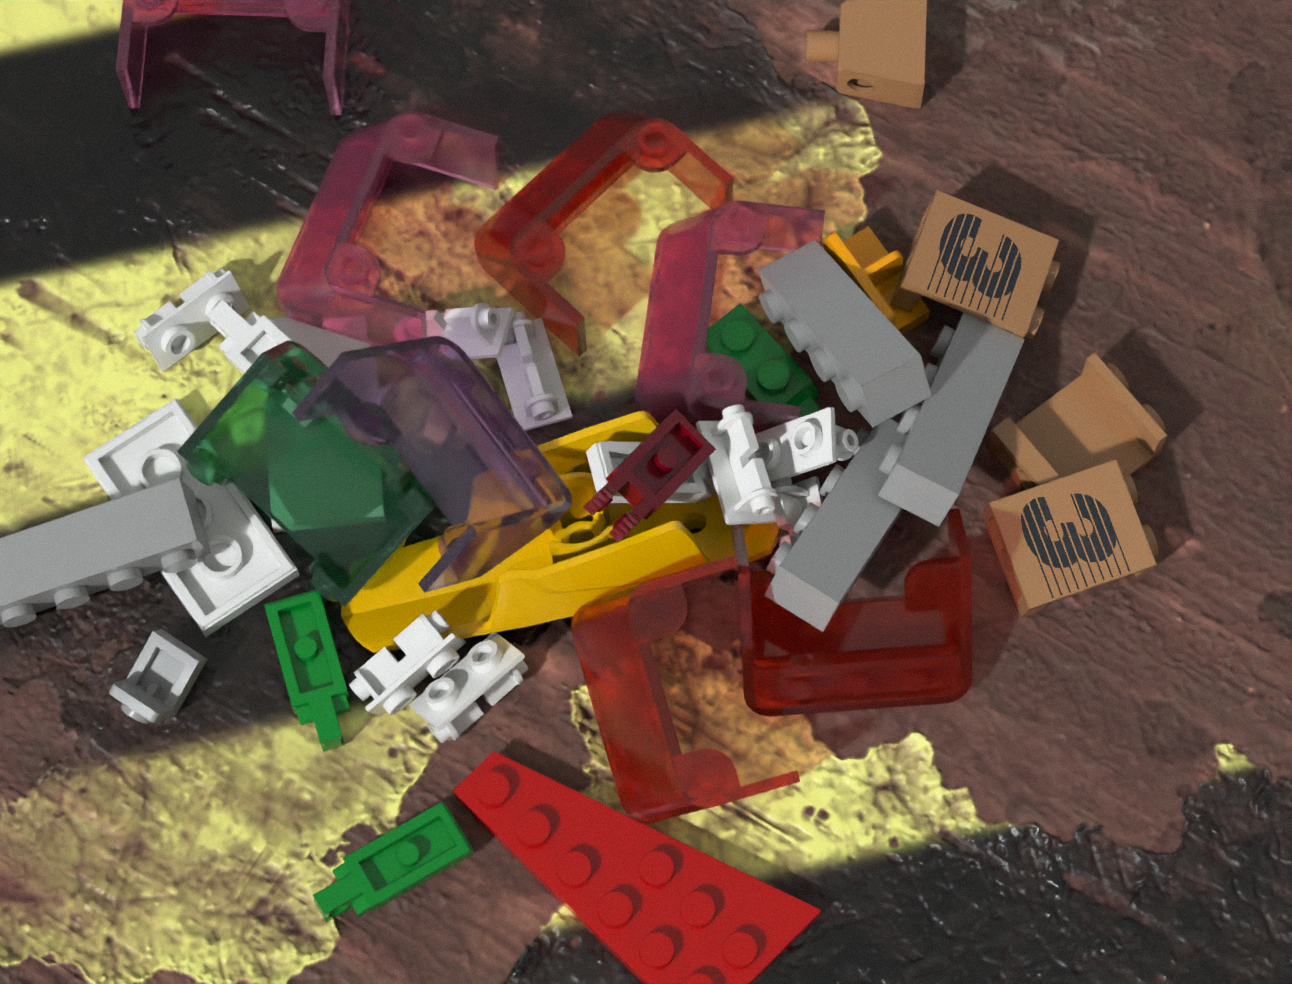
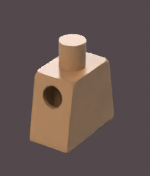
(876, 50)

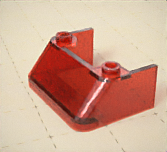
(522, 238)
(870, 651)
(631, 706)

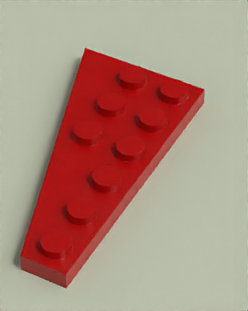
(637, 890)

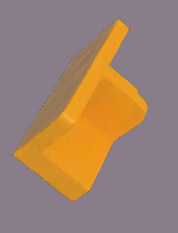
(875, 274)

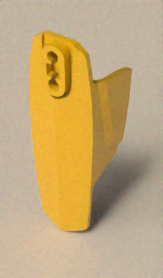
(559, 567)

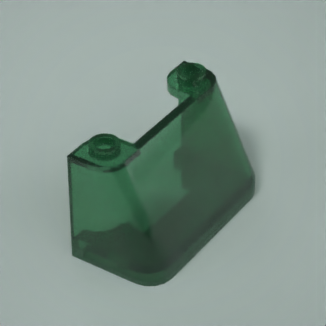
(330, 493)

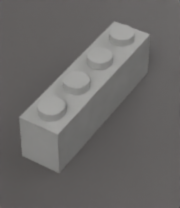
(843, 334)
(949, 426)
(838, 535)
(99, 550)

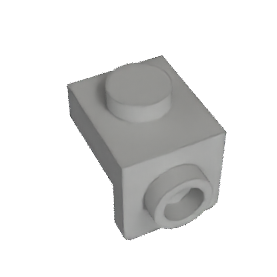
(159, 679)

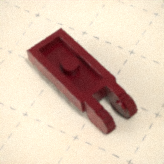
(653, 471)

